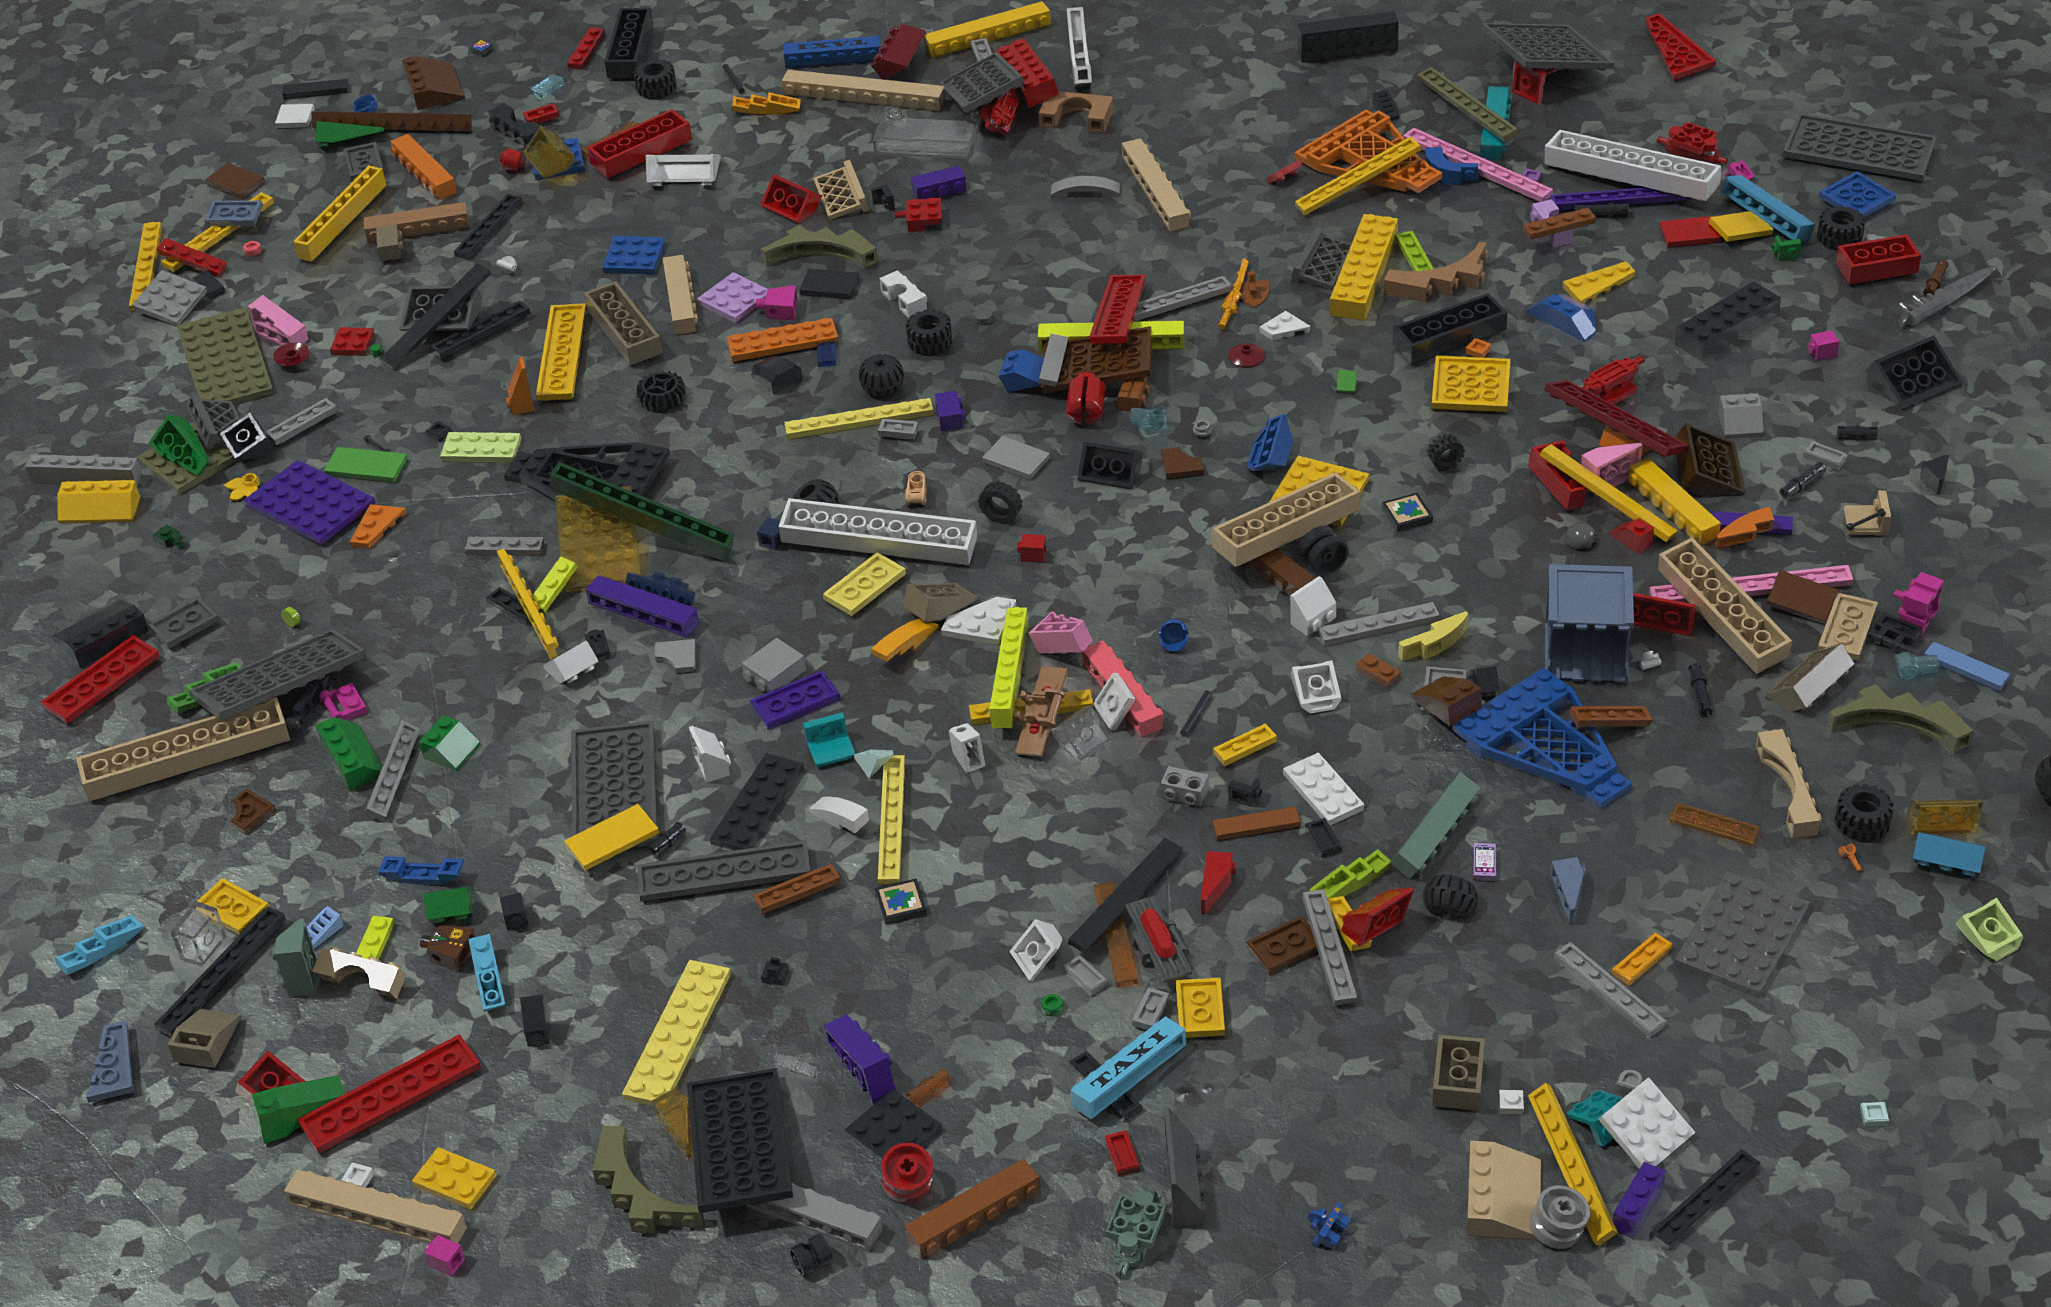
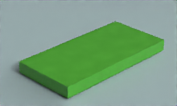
(365, 464)

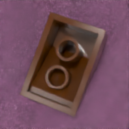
(1449, 698)

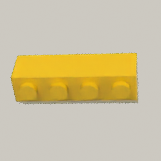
(97, 501)

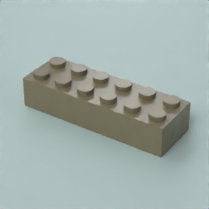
(623, 323)

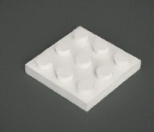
(1646, 1125)

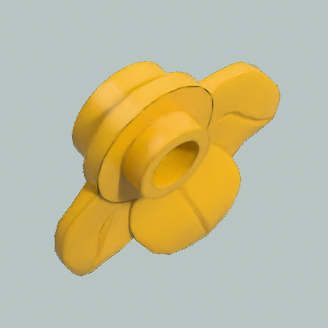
(243, 486)

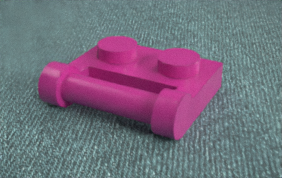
(348, 700)

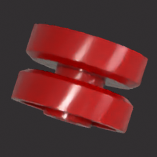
(907, 1172)

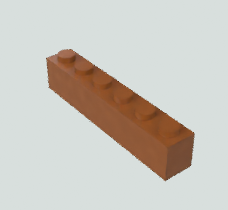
(972, 1208)

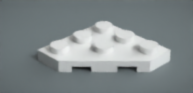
(979, 623)

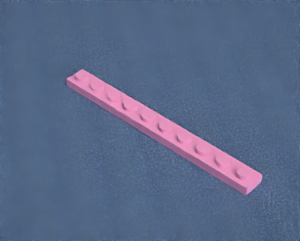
(1485, 168)
(1763, 583)

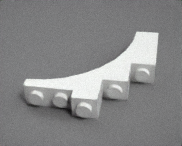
(1078, 48)

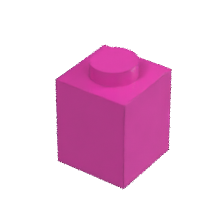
(1823, 345)
(444, 1255)

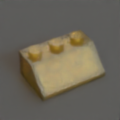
(548, 152)
(1944, 815)

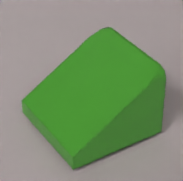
(1346, 381)

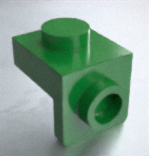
(1786, 249)

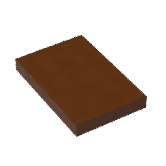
(234, 180)
(1802, 597)
(1283, 945)

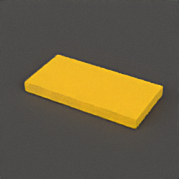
(611, 837)

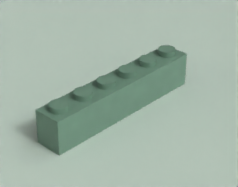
(1435, 825)

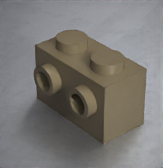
(389, 242)

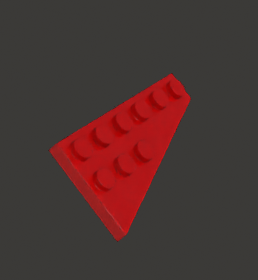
(1678, 51)

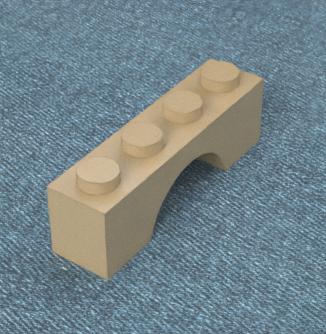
(335, 966)

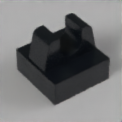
(775, 972)

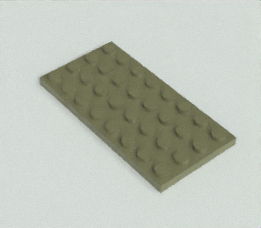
(225, 357)

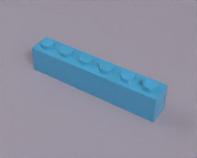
(1768, 208)

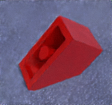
(1635, 535)

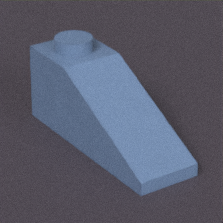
(1568, 881)

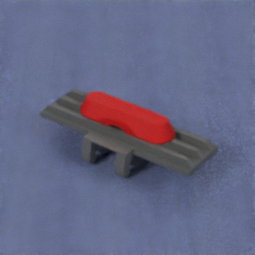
(1158, 940)

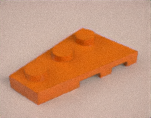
(374, 523)

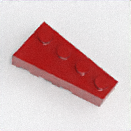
(1562, 486)

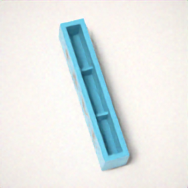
(1128, 1067)

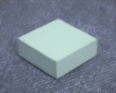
(1874, 1114)

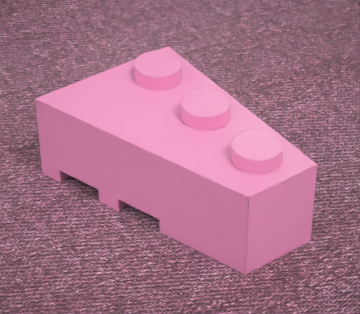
(275, 323)
(1060, 635)

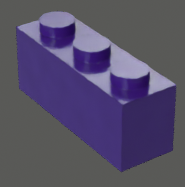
(939, 183)
(1639, 1200)

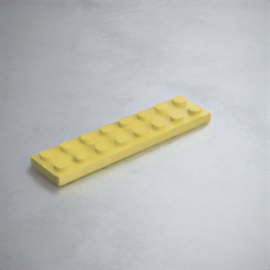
(677, 1032)

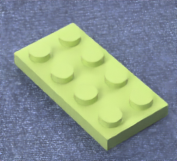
(480, 447)

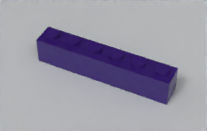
(642, 606)

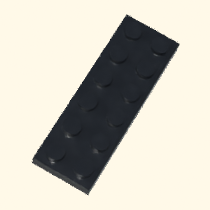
(757, 803)

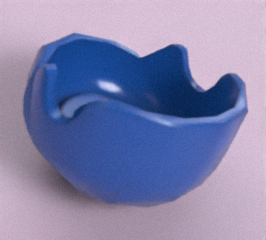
(365, 104)
(1173, 635)

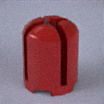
(1092, 397)

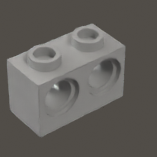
(1184, 786)

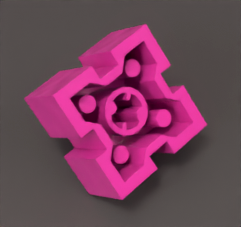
(1921, 600)

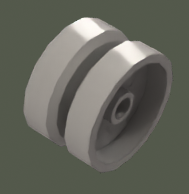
(1559, 1217)

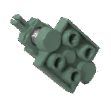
(1134, 1227)

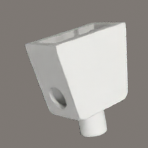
(966, 740)

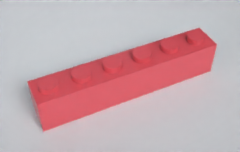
(1143, 713)

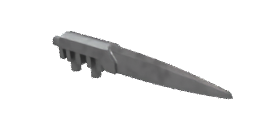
(1932, 304)

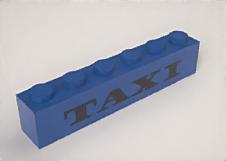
(831, 51)

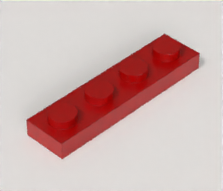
(586, 48)
(191, 257)

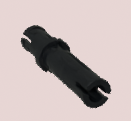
(1609, 209)
(1816, 470)
(1698, 683)

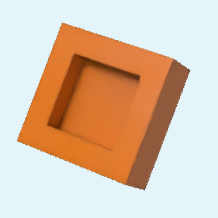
(1478, 348)

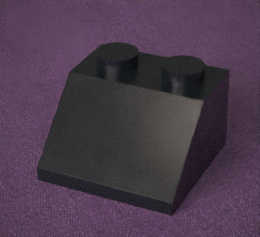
(247, 439)

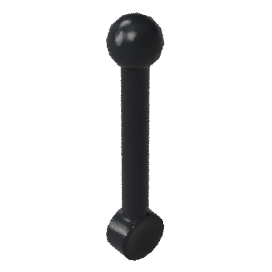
(367, 438)
(1881, 512)

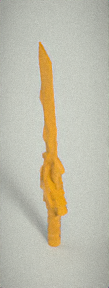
(1229, 306)

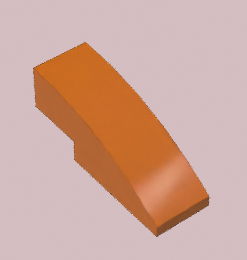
(1745, 528)

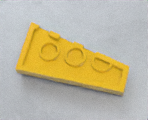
(1593, 283)

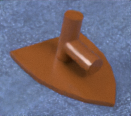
(1254, 291)

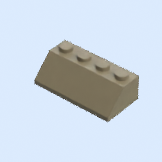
(1811, 678)

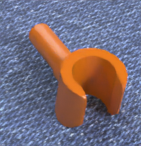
(1850, 854)

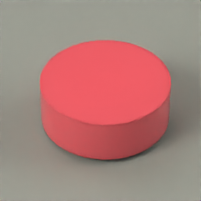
(252, 248)

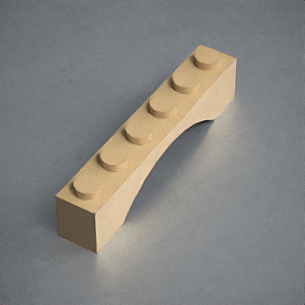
(1776, 752)

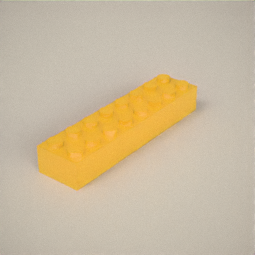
(1363, 267)

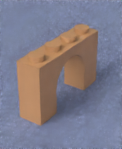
(1097, 106)

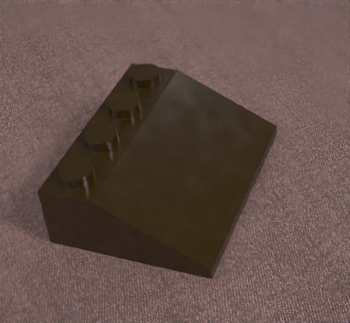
(1709, 464)

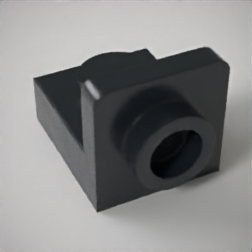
(884, 195)
(597, 642)
(1244, 793)

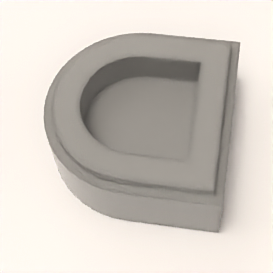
(1628, 1080)

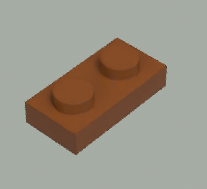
(1378, 670)

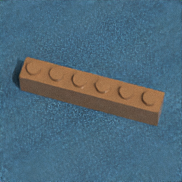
(420, 220)

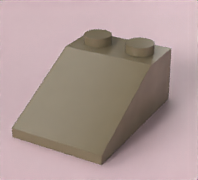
(936, 600)

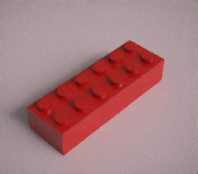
(1039, 82)
(633, 144)

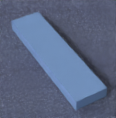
(1968, 666)

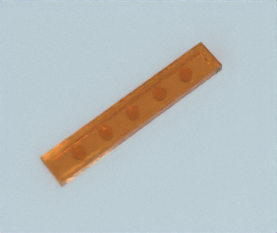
(1117, 942)

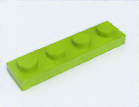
(1413, 251)

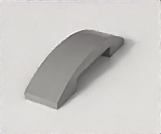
(1085, 183)

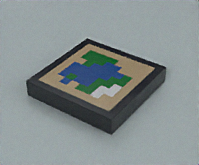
(1407, 511)
(900, 901)

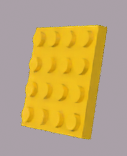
(1471, 383)
(1307, 470)

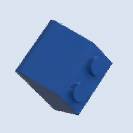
(1020, 370)

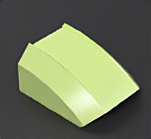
(1991, 930)

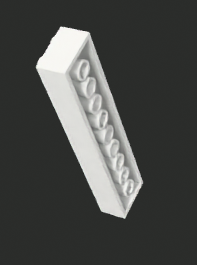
(1633, 165)
(878, 531)

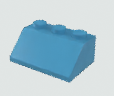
(1948, 853)

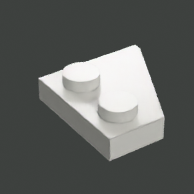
(1283, 326)

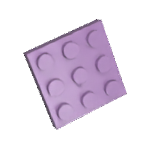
(732, 297)

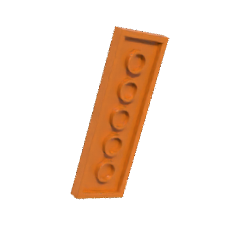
(781, 339)

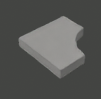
(678, 654)

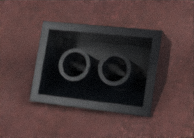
(1109, 464)

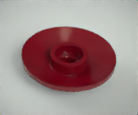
(291, 354)
(1246, 355)

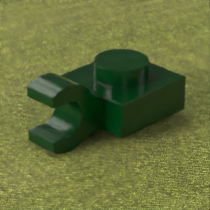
(168, 535)

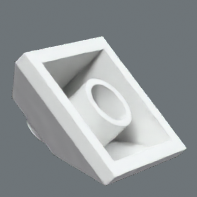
(1036, 947)

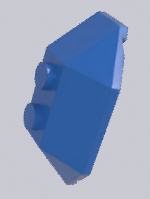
(1566, 315)
(1271, 446)

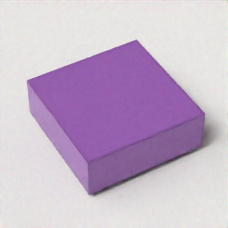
(1532, 174)

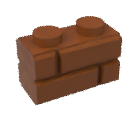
(1133, 394)

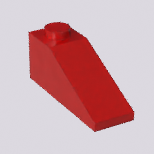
(1217, 877)

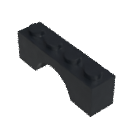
(504, 119)

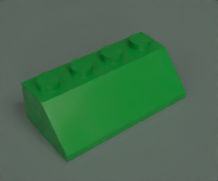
(349, 752)

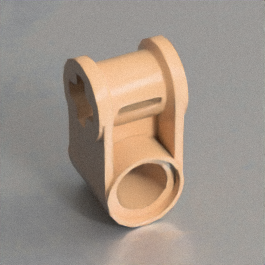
(916, 488)

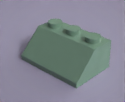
(296, 960)

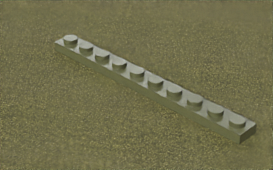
(1468, 104)

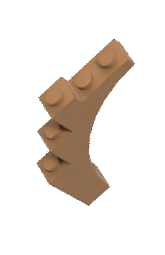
(1420, 284)

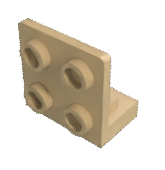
(1875, 526)

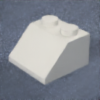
(1312, 607)
(571, 663)
(709, 754)

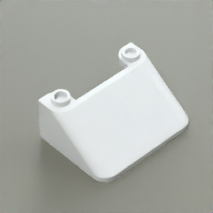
(682, 168)

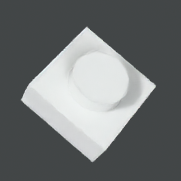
(1511, 1102)
(358, 1175)

